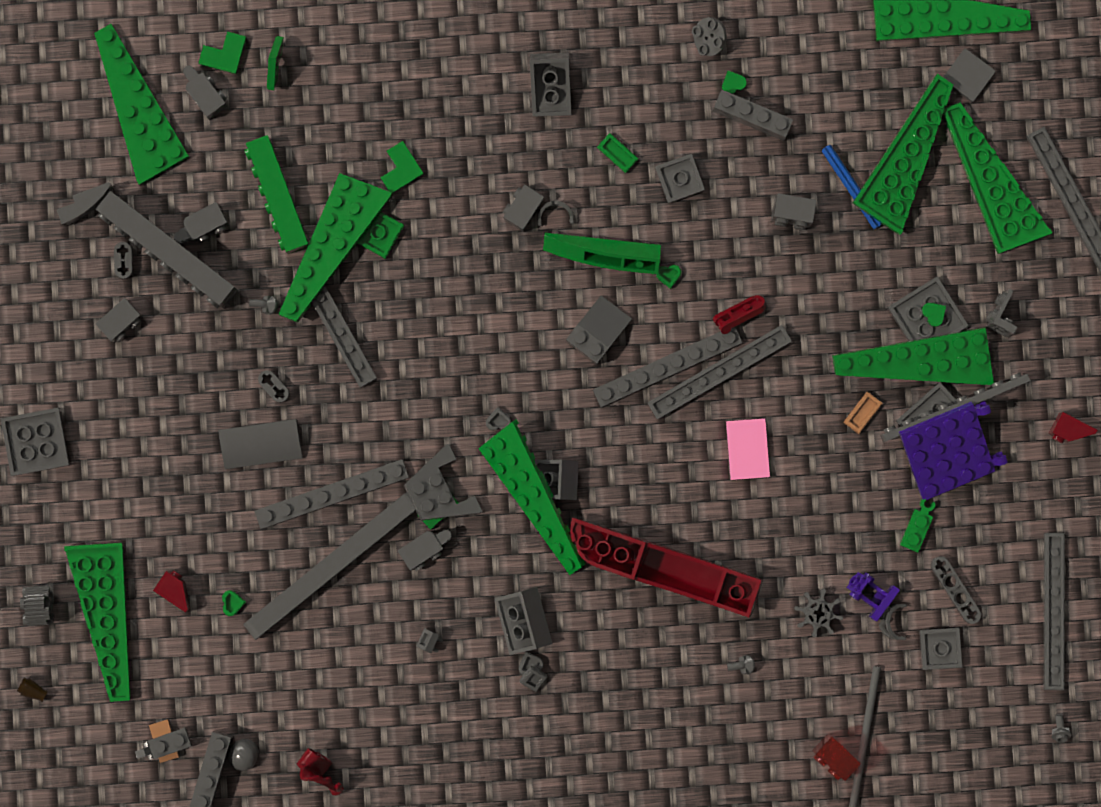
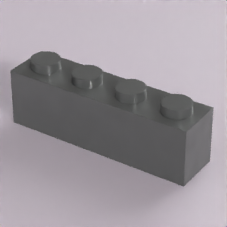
(752, 115)
(211, 770)

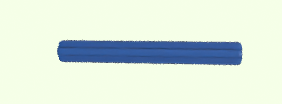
(846, 179)

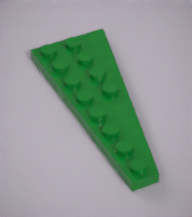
(944, 18)
(146, 129)
(895, 179)
(1003, 204)
(342, 223)
(942, 358)
(518, 472)
(102, 593)

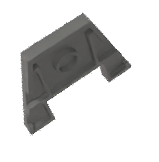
(431, 494)

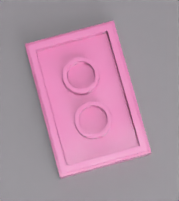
(747, 449)

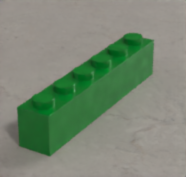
(277, 194)

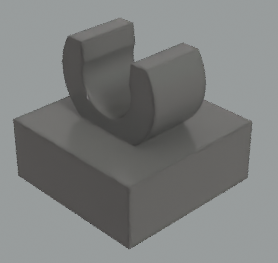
(428, 640)

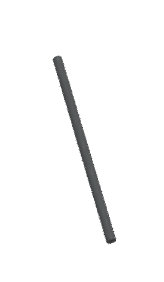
(865, 736)

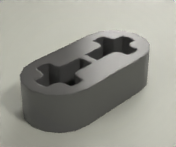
(118, 261)
(277, 383)

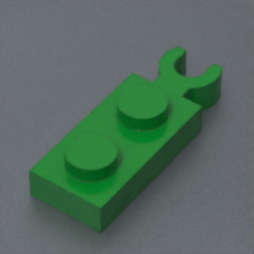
(917, 527)

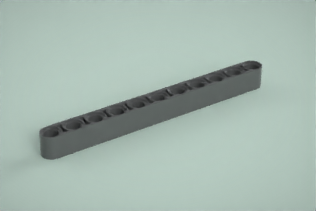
(330, 566)

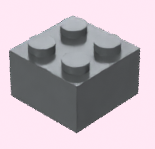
(793, 211)

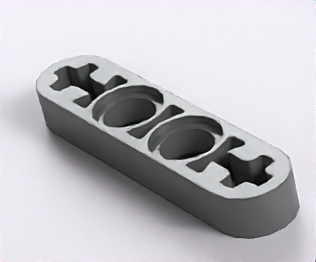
(957, 588)

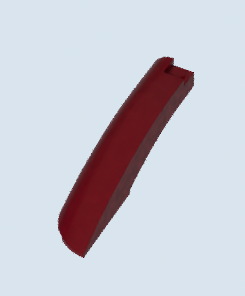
(666, 568)

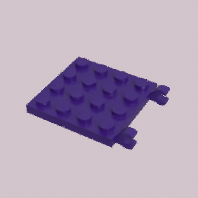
(949, 450)

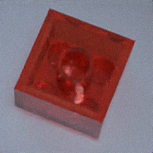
(836, 757)

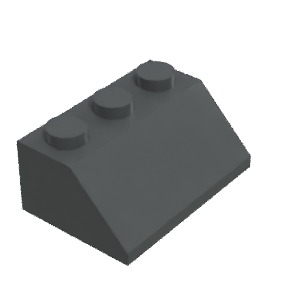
(523, 621)

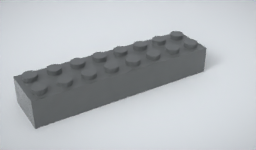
(163, 247)

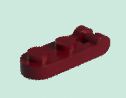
(739, 313)

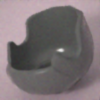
(243, 754)

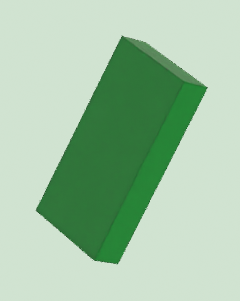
(617, 153)

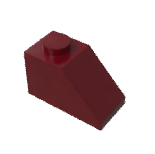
(1069, 429)
(173, 590)

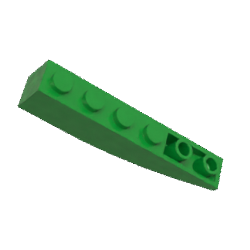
(605, 252)

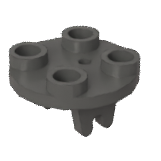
(716, 34)

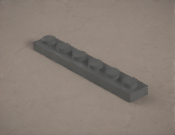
(343, 338)

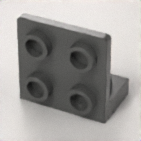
(1002, 326)

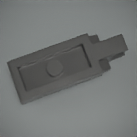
(165, 744)

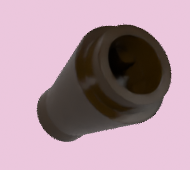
(31, 689)

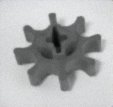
(828, 615)

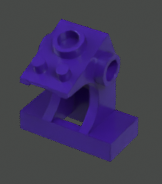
(879, 601)

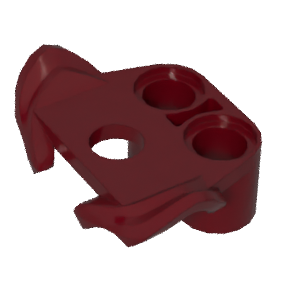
(313, 768)

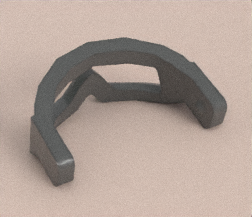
(557, 203)
(886, 621)

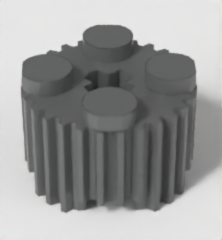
(38, 605)

